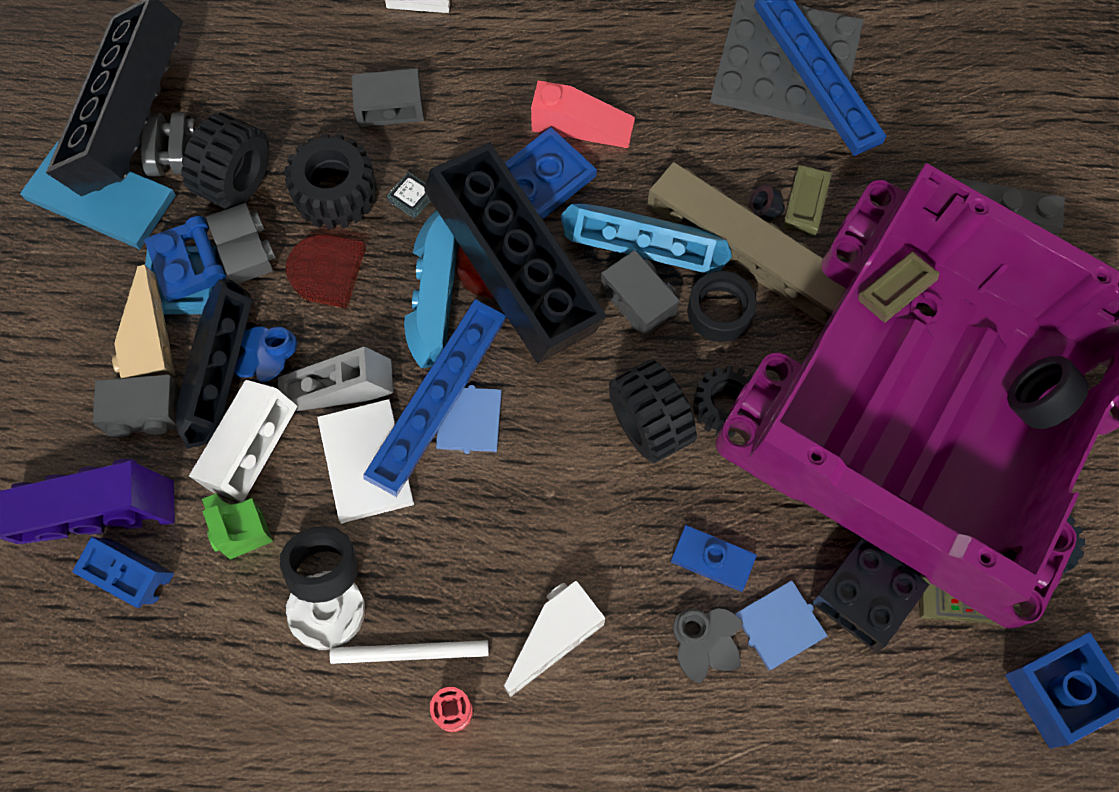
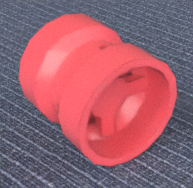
(457, 712)

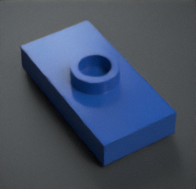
(713, 558)

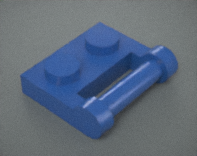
(173, 262)

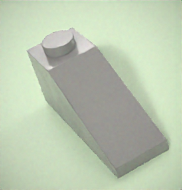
(339, 380)

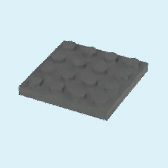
(760, 76)

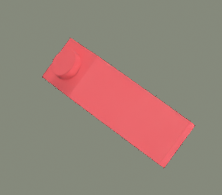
(579, 115)

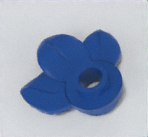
(265, 352)

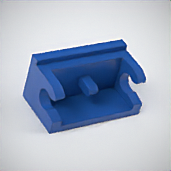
(121, 571)

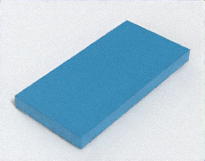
(120, 210)

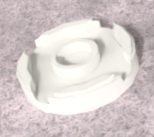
(326, 623)

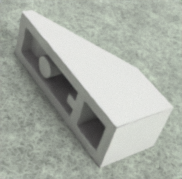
(561, 626)

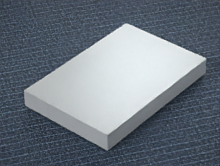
(350, 444)

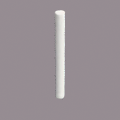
(409, 652)

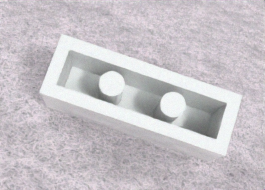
(243, 441)

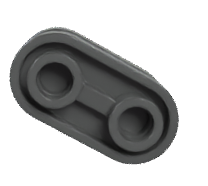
(155, 142)

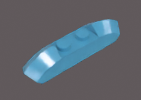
(648, 236)
(429, 322)

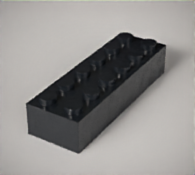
(116, 98)
(514, 252)

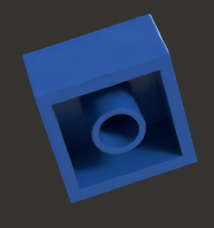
(1068, 690)

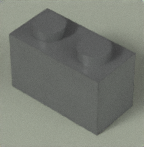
(387, 97)
(640, 293)
(136, 405)

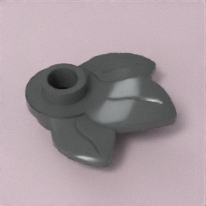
(712, 645)

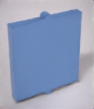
(472, 422)
(780, 625)

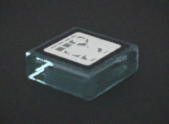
(409, 195)

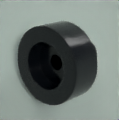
(766, 203)

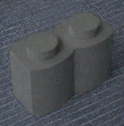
(240, 244)

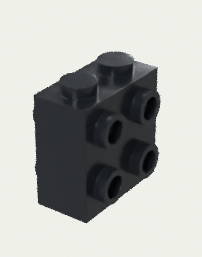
(870, 594)

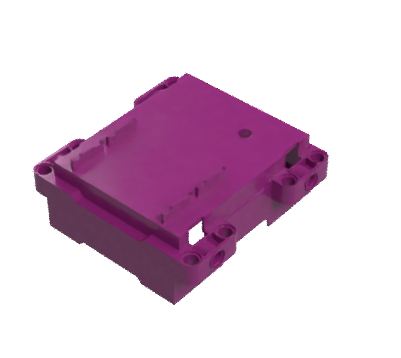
(910, 417)

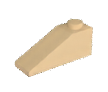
(142, 336)

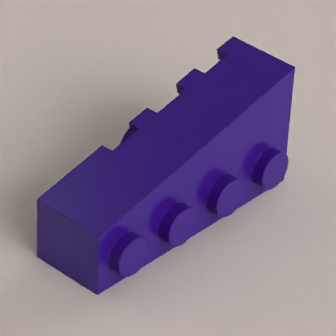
(85, 502)

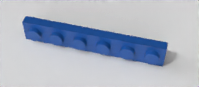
(821, 75)
(434, 398)

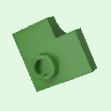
(235, 527)

